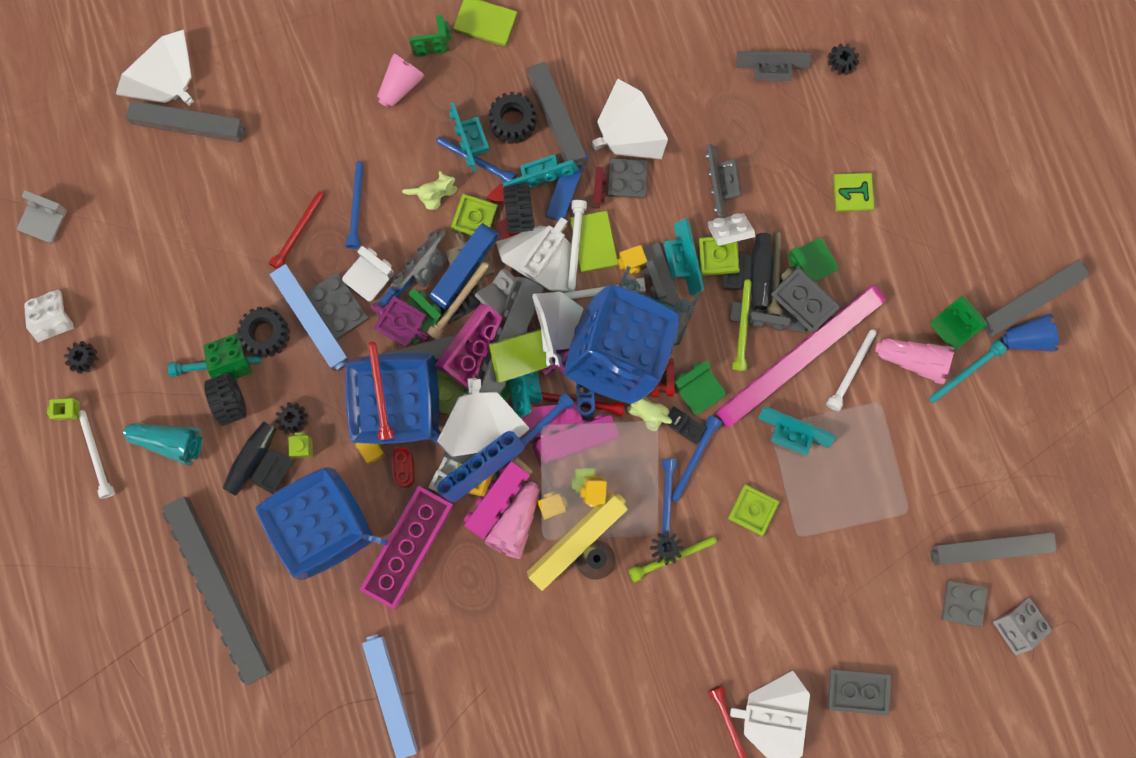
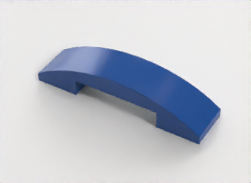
(563, 194)

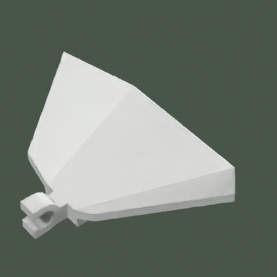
(160, 72)
(630, 125)
(540, 255)
(558, 320)
(478, 421)
(777, 717)

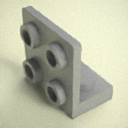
(41, 217)
(497, 292)
(1023, 627)

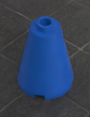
(1033, 335)

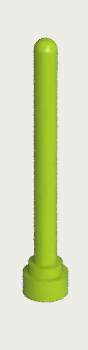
(740, 362)
(637, 573)

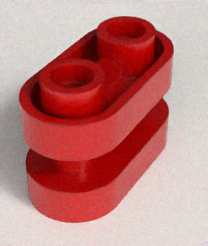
(668, 386)
(403, 467)

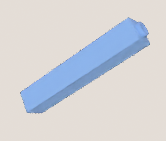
(310, 318)
(389, 697)

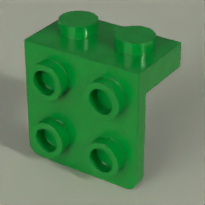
(432, 43)
(813, 259)
(418, 301)
(958, 322)
(226, 357)
(699, 387)

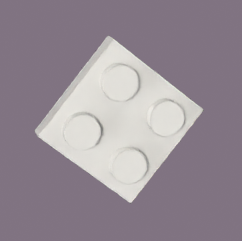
(731, 229)

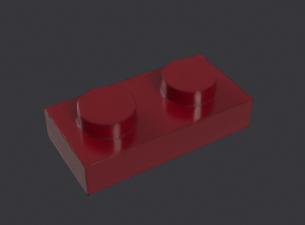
(599, 195)

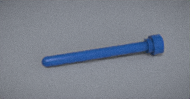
(504, 175)
(353, 240)
(564, 403)
(712, 425)
(669, 467)

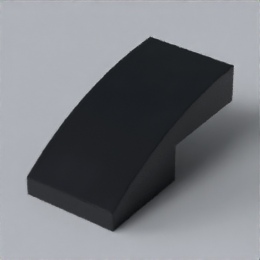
(468, 305)
(686, 426)

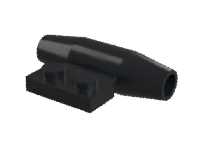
(758, 269)
(258, 463)

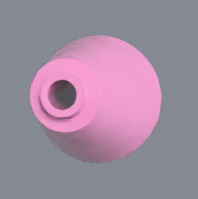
(398, 81)

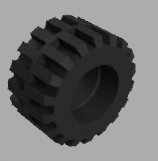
(507, 104)
(518, 208)
(250, 324)
(225, 399)

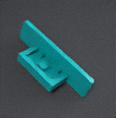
(472, 136)
(543, 170)
(683, 257)
(523, 390)
(793, 432)

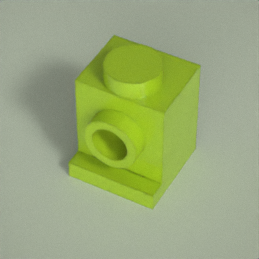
(56, 407)

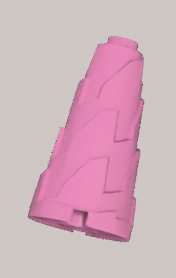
(925, 359)
(512, 529)

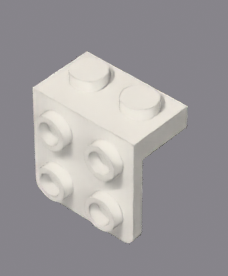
(368, 274)
(46, 316)

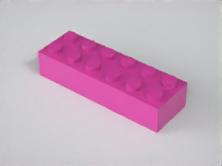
(407, 548)

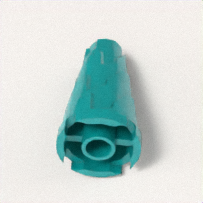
(172, 442)

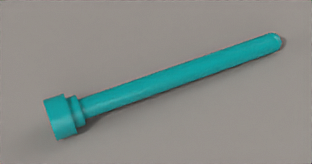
(997, 349)
(176, 369)

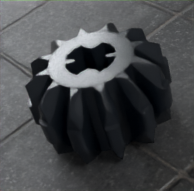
(845, 53)
(75, 355)
(286, 414)
(673, 546)

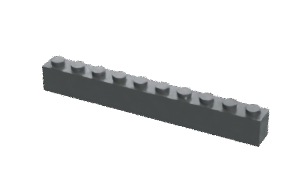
(516, 317)
(216, 590)

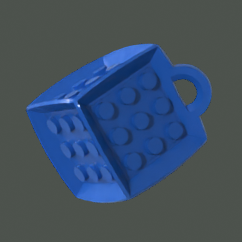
(622, 344)
(409, 395)
(315, 523)

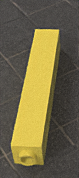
(577, 540)

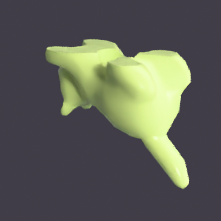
(432, 192)
(650, 411)

